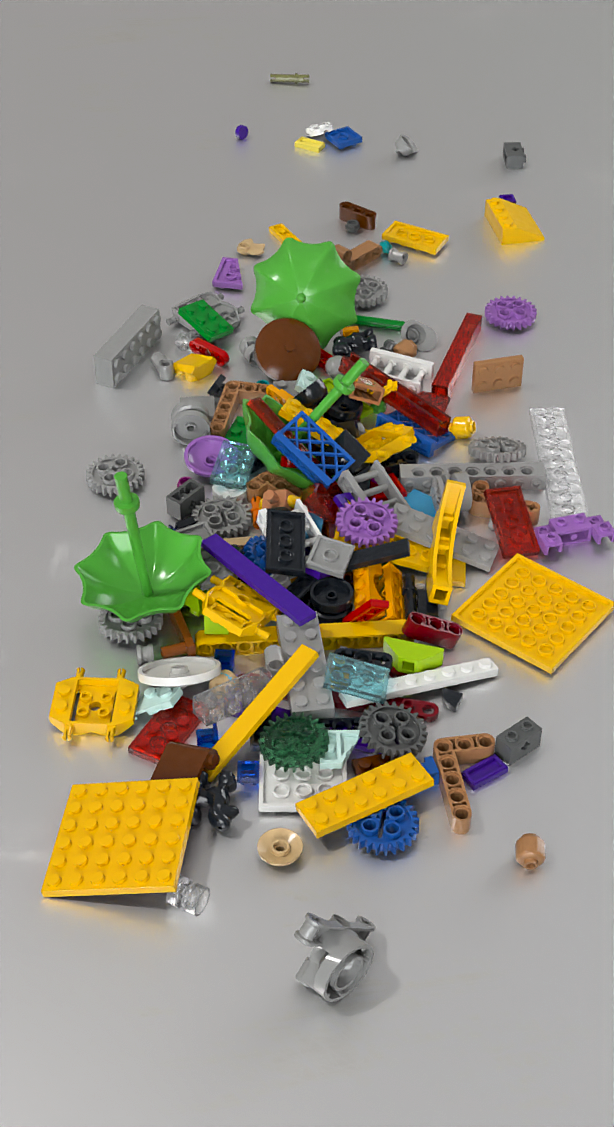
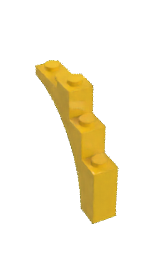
(441, 550)

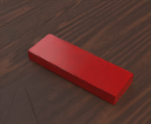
(367, 611)

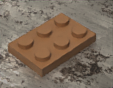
(497, 373)

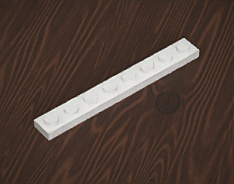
(431, 680)

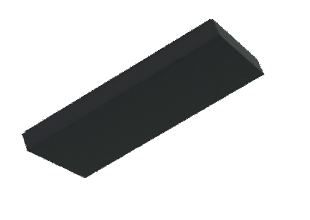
(285, 543)

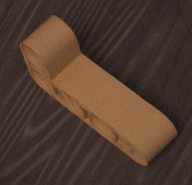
(359, 255)
(268, 481)
(480, 509)

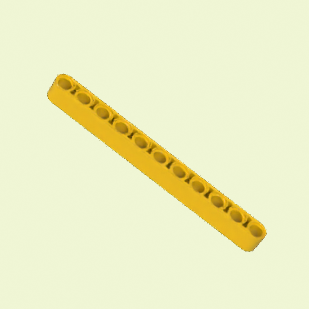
(334, 635)

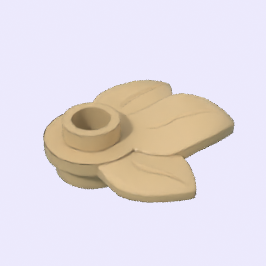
(248, 247)

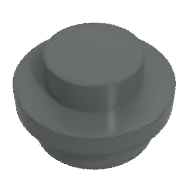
(352, 226)

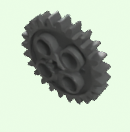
(392, 730)

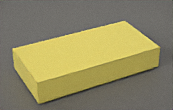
(310, 144)

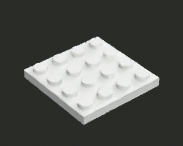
(283, 789)

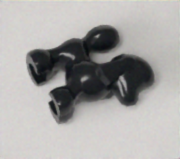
(355, 342)
(218, 798)

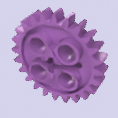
(510, 313)
(366, 522)

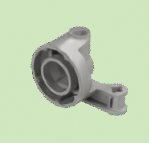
(339, 954)

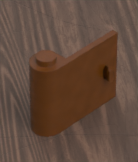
(185, 761)

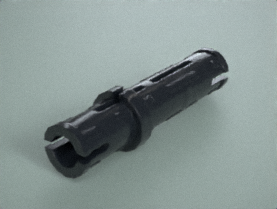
(409, 592)

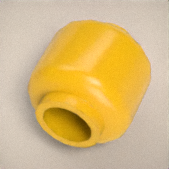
(462, 427)

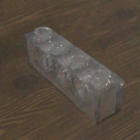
(230, 696)

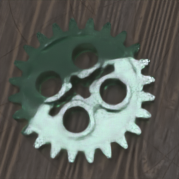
(294, 742)

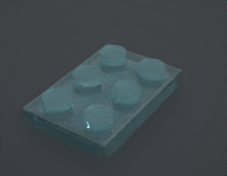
(233, 465)
(356, 678)

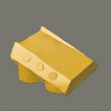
(194, 366)

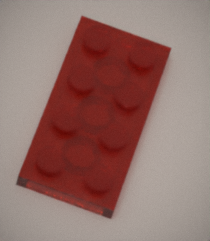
(511, 522)
(165, 726)

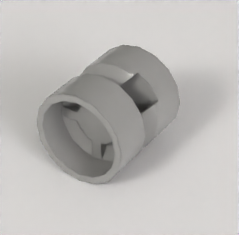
(247, 349)

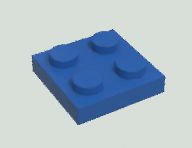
(343, 137)

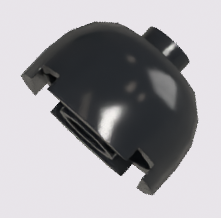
(312, 394)

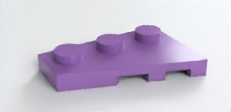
(228, 274)

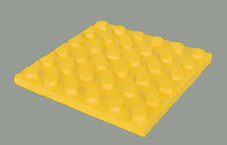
(533, 612)
(122, 838)

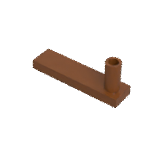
(186, 643)

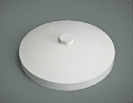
(179, 671)

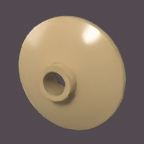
(279, 846)

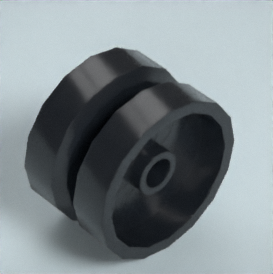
(344, 410)
(331, 599)

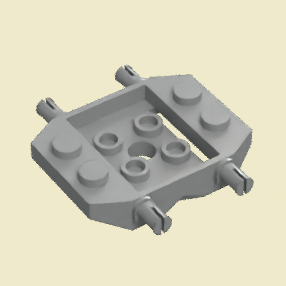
(216, 303)

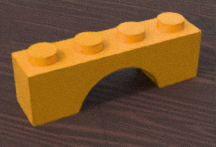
(364, 586)

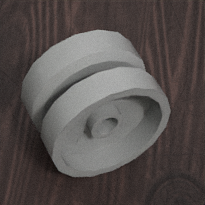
(189, 421)

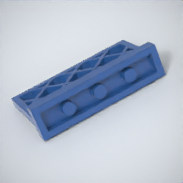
(425, 444)
(300, 459)

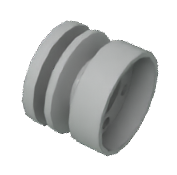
(438, 484)

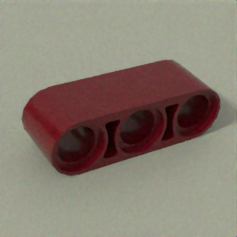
(432, 630)

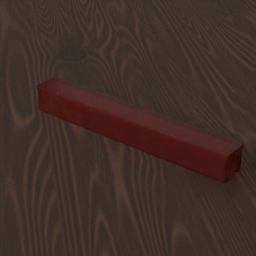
(457, 354)
(404, 399)

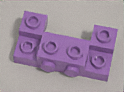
(572, 530)

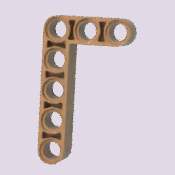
(231, 397)
(448, 755)

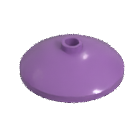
(202, 454)

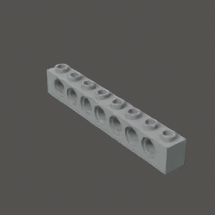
(498, 475)

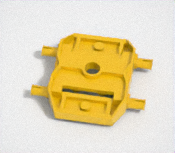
(397, 439)
(243, 600)
(94, 693)

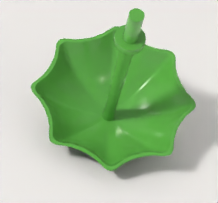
(307, 286)
(260, 436)
(141, 568)

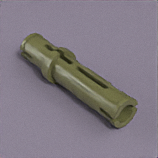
(290, 78)

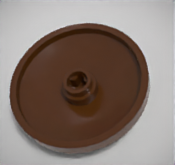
(286, 348)

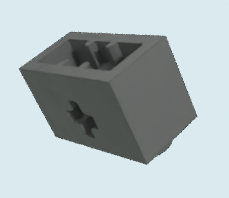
(513, 155)
(184, 498)
(518, 741)

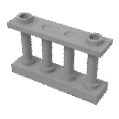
(350, 484)

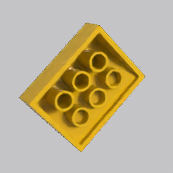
(511, 222)

